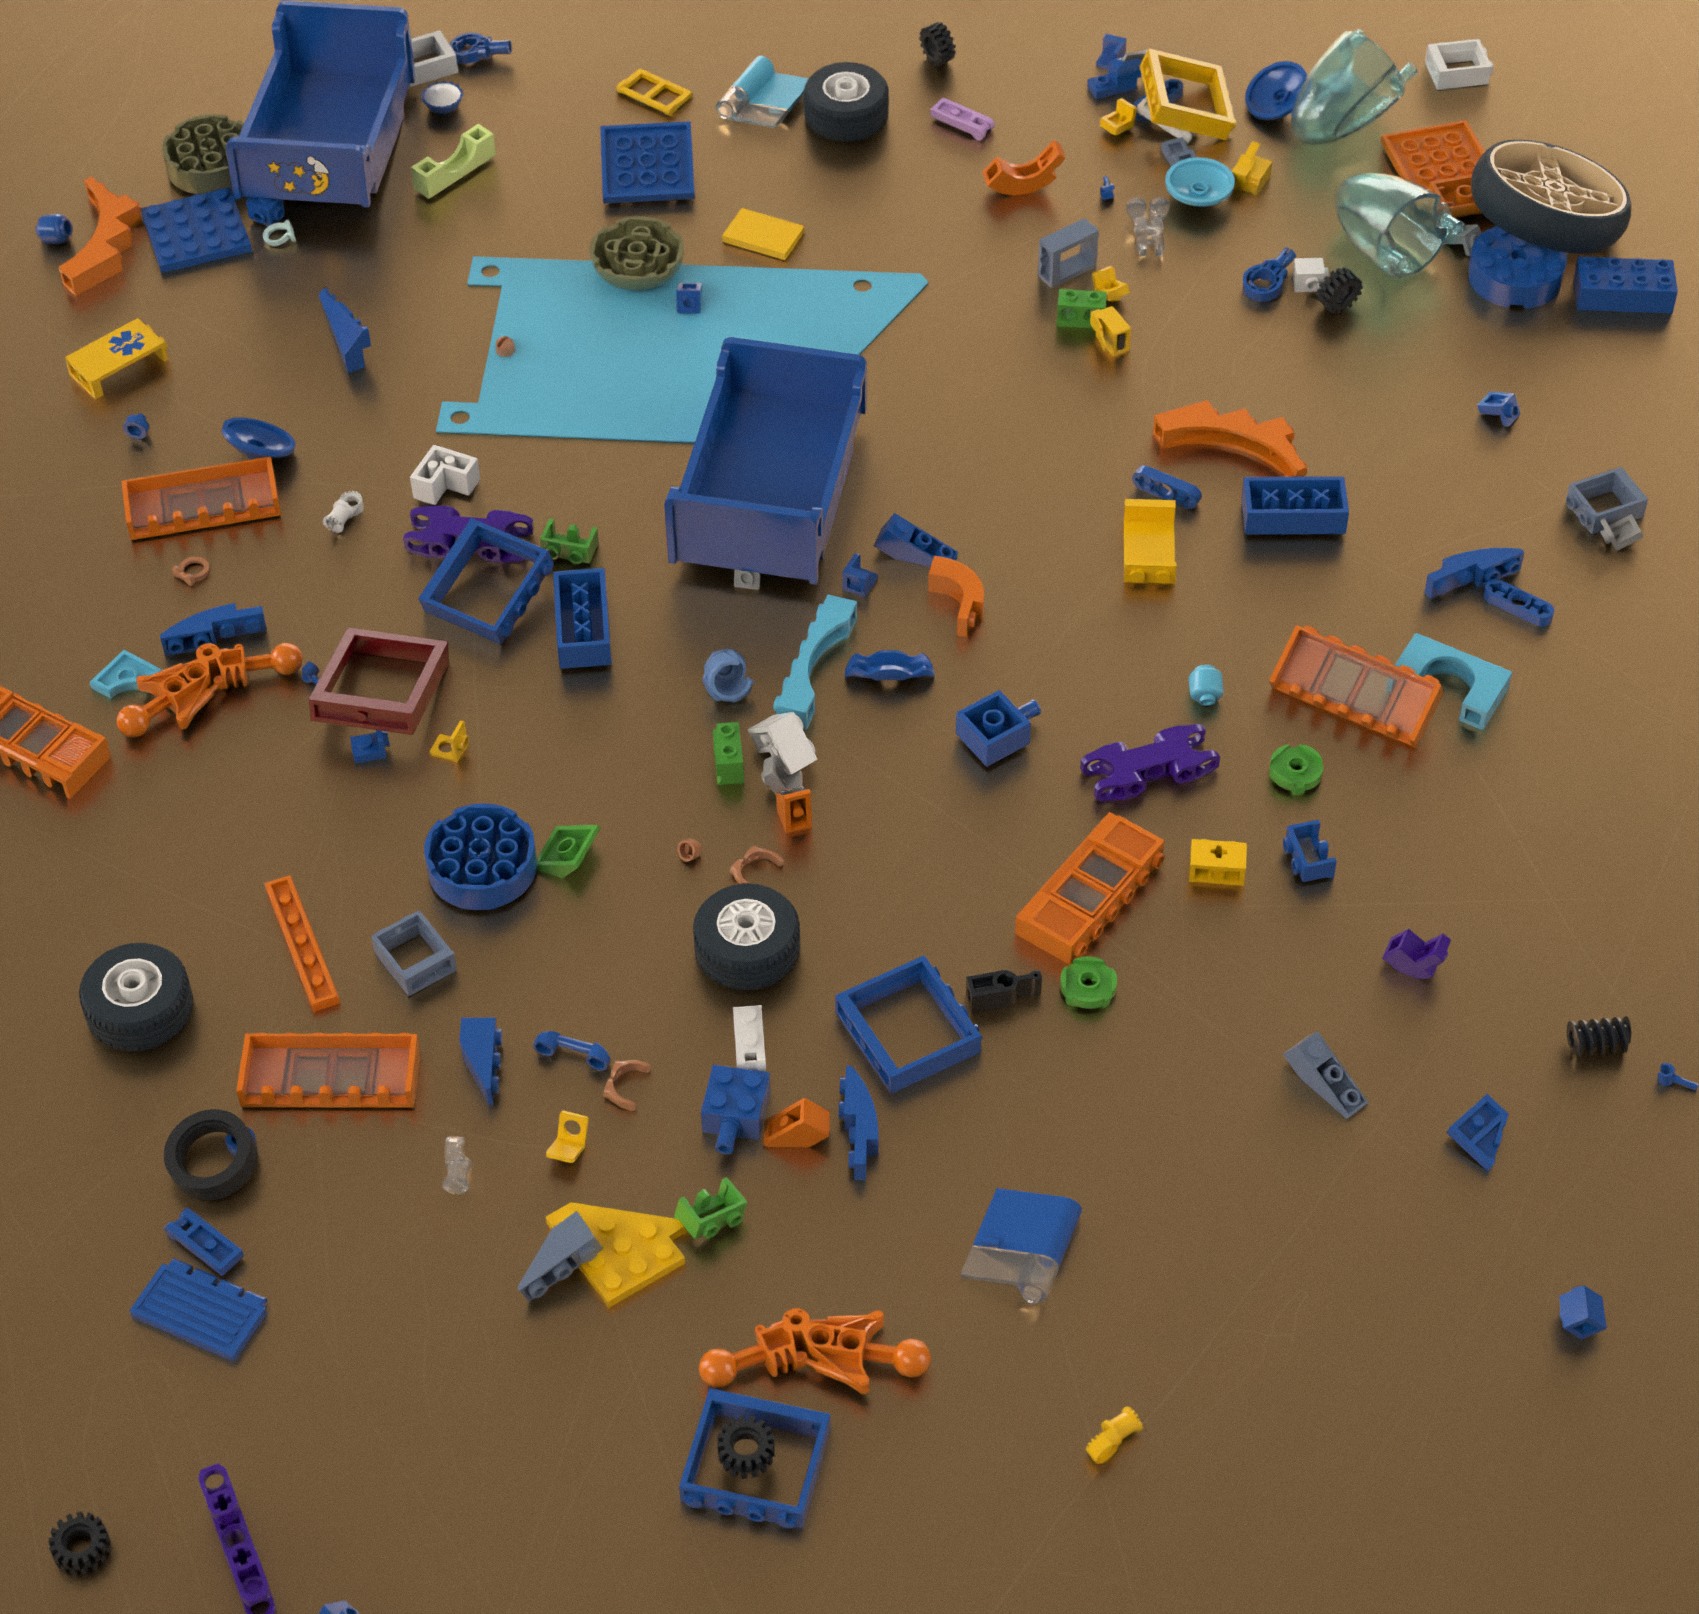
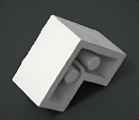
(441, 471)
(785, 740)

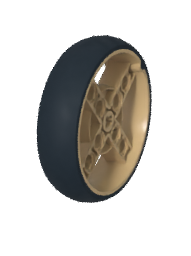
(1551, 196)

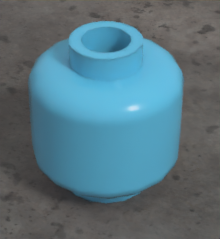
(1206, 685)

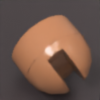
(505, 346)
(687, 847)

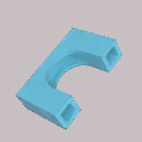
(1486, 681)

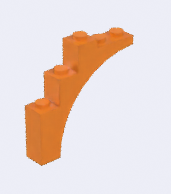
(102, 253)
(1236, 430)

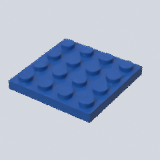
(647, 162)
(195, 230)

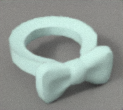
(276, 226)

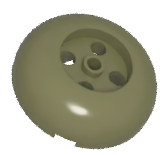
(637, 253)

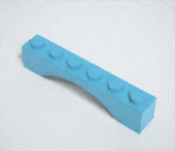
(832, 624)

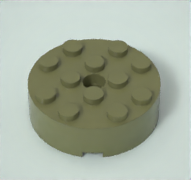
(198, 155)

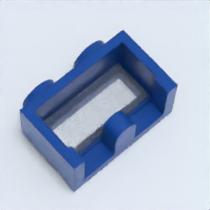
(1308, 851)

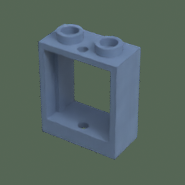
(1050, 249)
(1620, 484)
(424, 972)

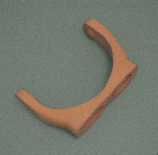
(753, 854)
(618, 1069)

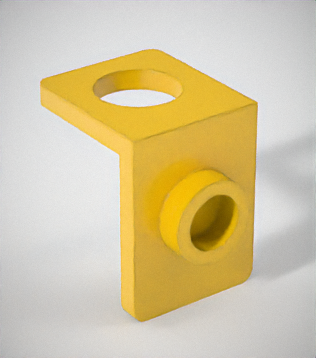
(458, 740)
(567, 1145)

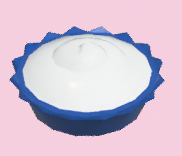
(442, 97)

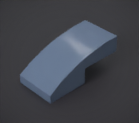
(1176, 150)

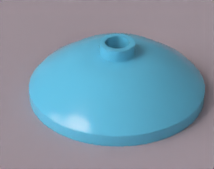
(1199, 181)

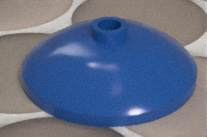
(1274, 90)
(258, 438)

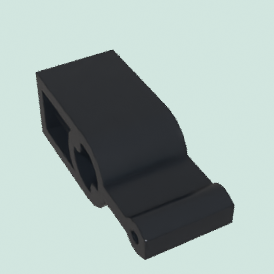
(1000, 989)

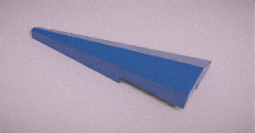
(346, 330)

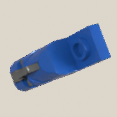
(1121, 76)

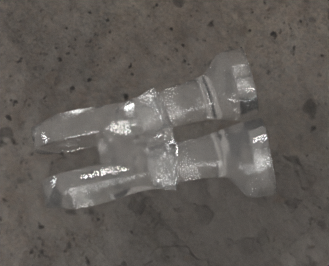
(1150, 230)

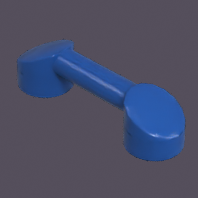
(548, 1041)

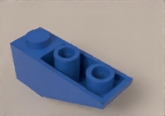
(910, 543)
(479, 1051)

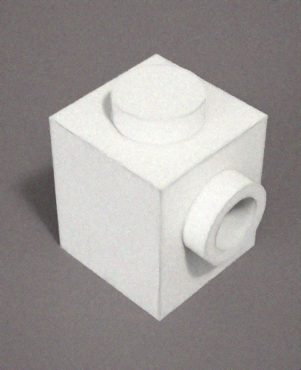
(1308, 274)

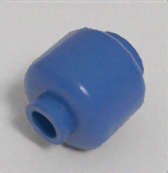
(54, 229)

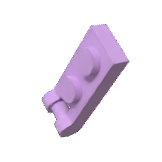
(962, 118)

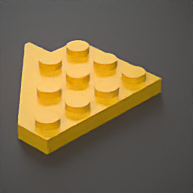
(634, 1251)

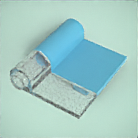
(761, 95)

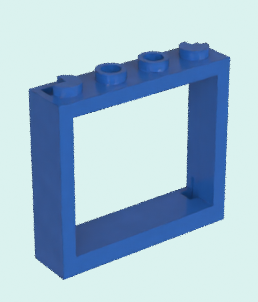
(456, 561)
(886, 984)
(776, 1416)

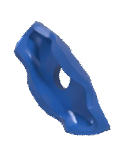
(889, 666)

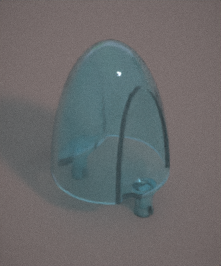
(1347, 90)
(1394, 221)

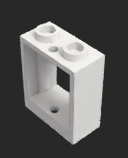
(1459, 51)
(435, 67)

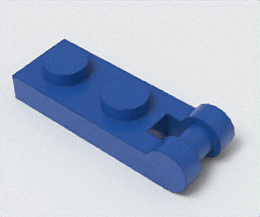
(204, 1241)

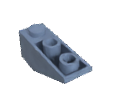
(1325, 1074)
(562, 1252)

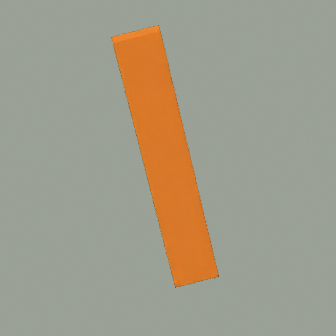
(302, 943)

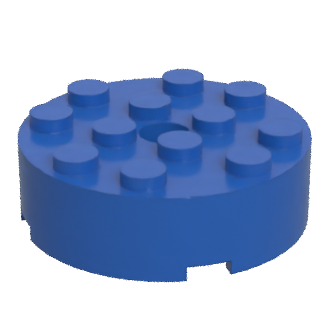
(1514, 270)
(480, 856)

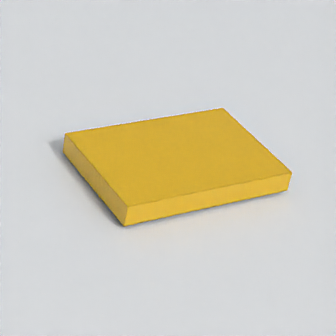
(763, 234)

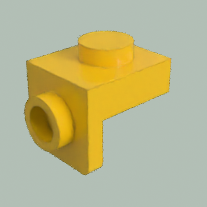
(1121, 119)
(1106, 281)

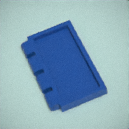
(199, 1309)

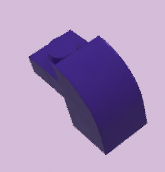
(1414, 956)

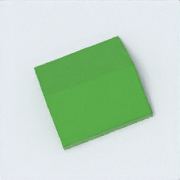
(566, 849)

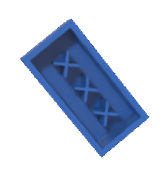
(1625, 284)
(1295, 505)
(582, 618)

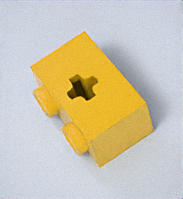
(1217, 862)

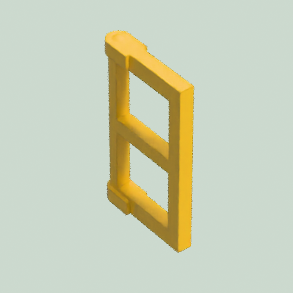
(685, 95)

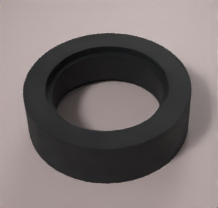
(193, 1128)

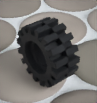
(937, 43)
(1339, 290)
(746, 1463)
(76, 1527)

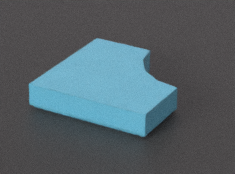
(121, 674)

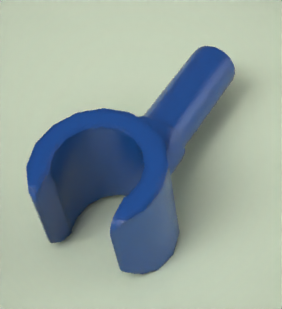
(1107, 190)
(310, 673)
(1668, 1077)

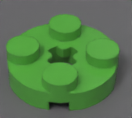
(1296, 780)
(1086, 996)

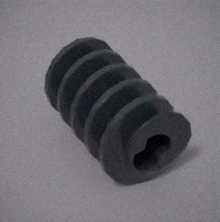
(1599, 1035)

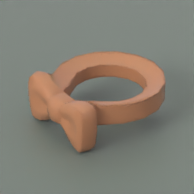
(178, 572)

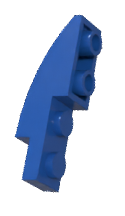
(1473, 566)
(211, 625)
(859, 1120)

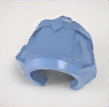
(726, 676)

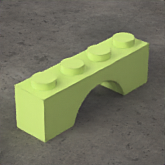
(473, 150)

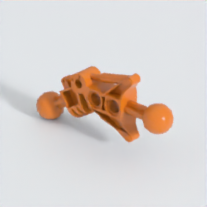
(191, 686)
(833, 1359)

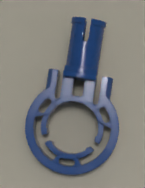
(481, 48)
(1270, 270)

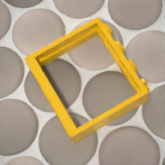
(1180, 117)

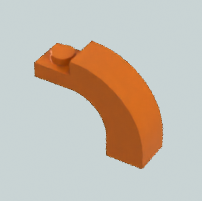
(1027, 177)
(961, 583)

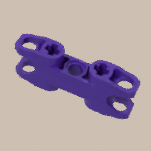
(446, 526)
(1165, 757)
(231, 1530)

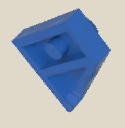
(1480, 1130)

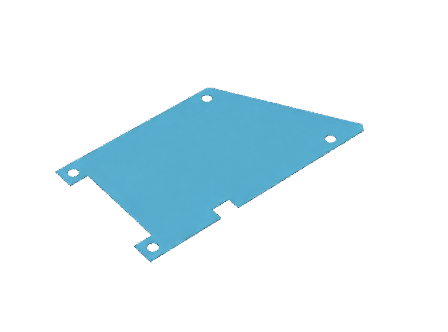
(633, 367)

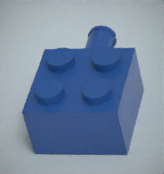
(995, 726)
(735, 1105)

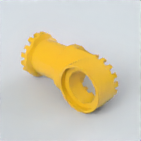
(1113, 1433)

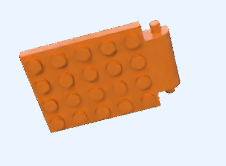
(1439, 160)

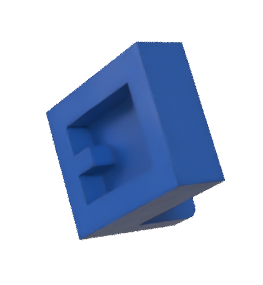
(689, 297)
(1500, 404)
(369, 746)

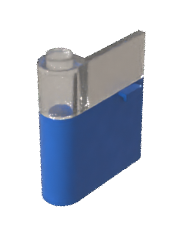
(1023, 1241)

